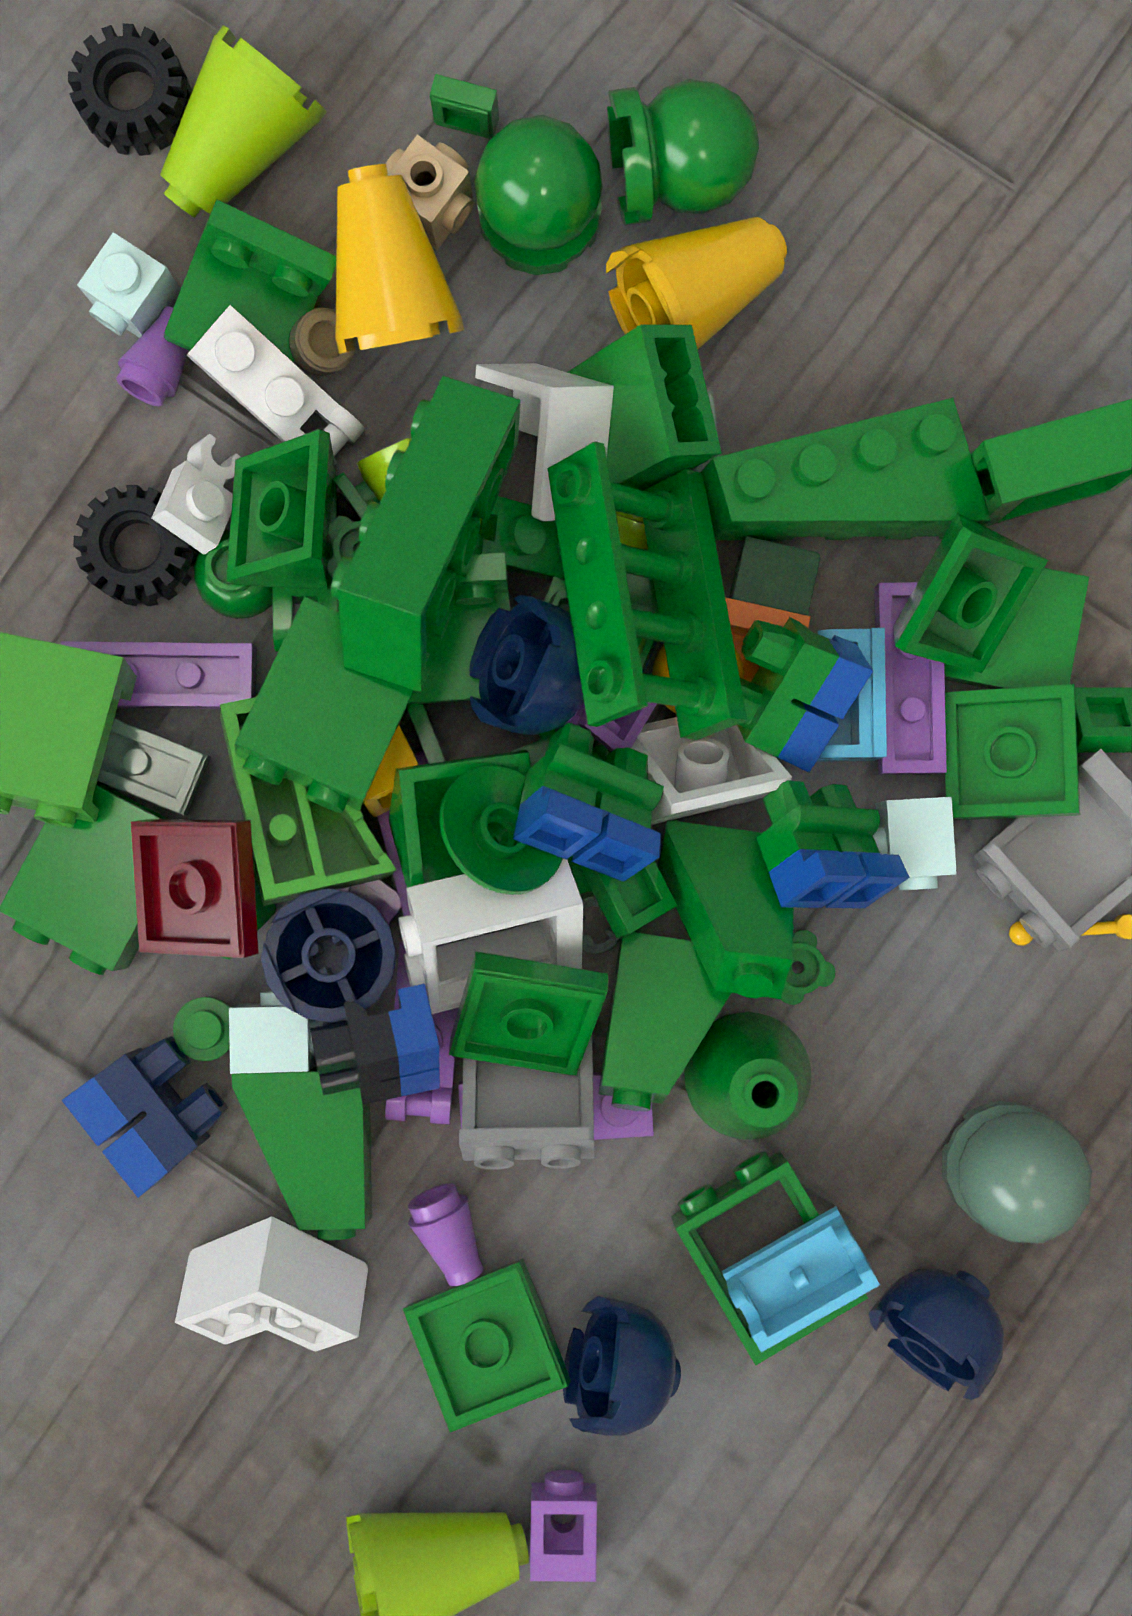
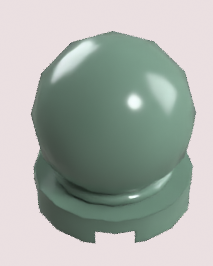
(1017, 1172)

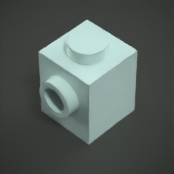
(127, 287)
(922, 837)
(270, 1038)

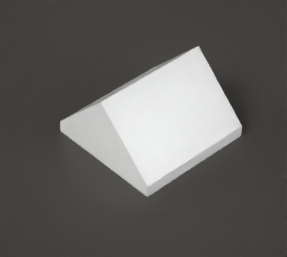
(705, 771)

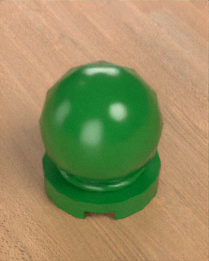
(683, 149)
(539, 194)

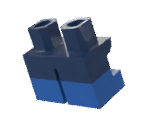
(141, 1085)

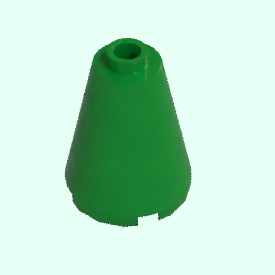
(736, 1057)

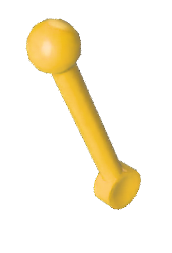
(1120, 926)

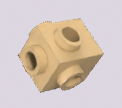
(447, 198)

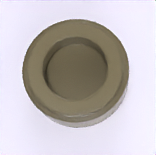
(314, 343)

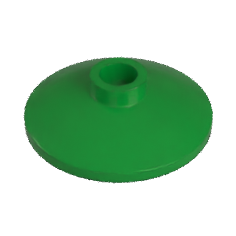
(484, 802)

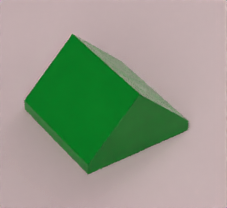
(283, 514)
(967, 596)
(416, 813)

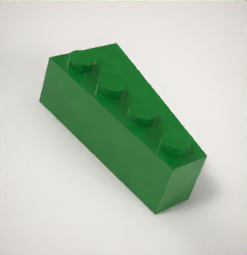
(860, 479)
(424, 531)

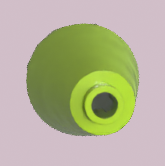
(233, 125)
(432, 1560)

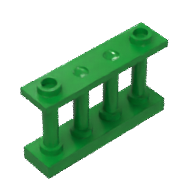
(687, 588)

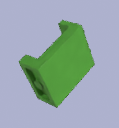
(56, 725)

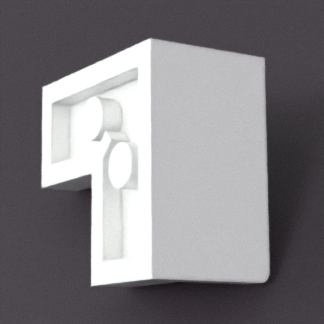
(558, 409)
(273, 1282)

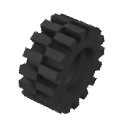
(110, 61)
(99, 556)

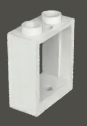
(463, 909)

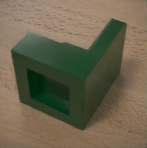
(775, 575)

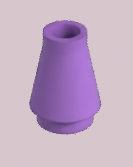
(152, 364)
(446, 1230)

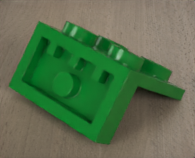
(253, 269)
(472, 605)

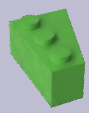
(293, 839)

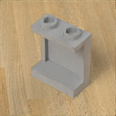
(1067, 867)
(526, 1115)

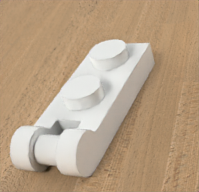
(269, 381)

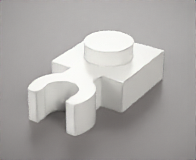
(194, 498)

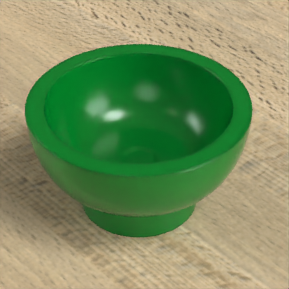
(225, 597)

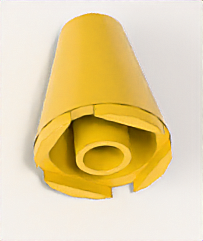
(386, 266)
(696, 276)

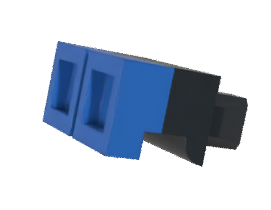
(382, 1052)

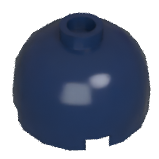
(527, 668)
(328, 952)
(943, 1328)
(619, 1368)

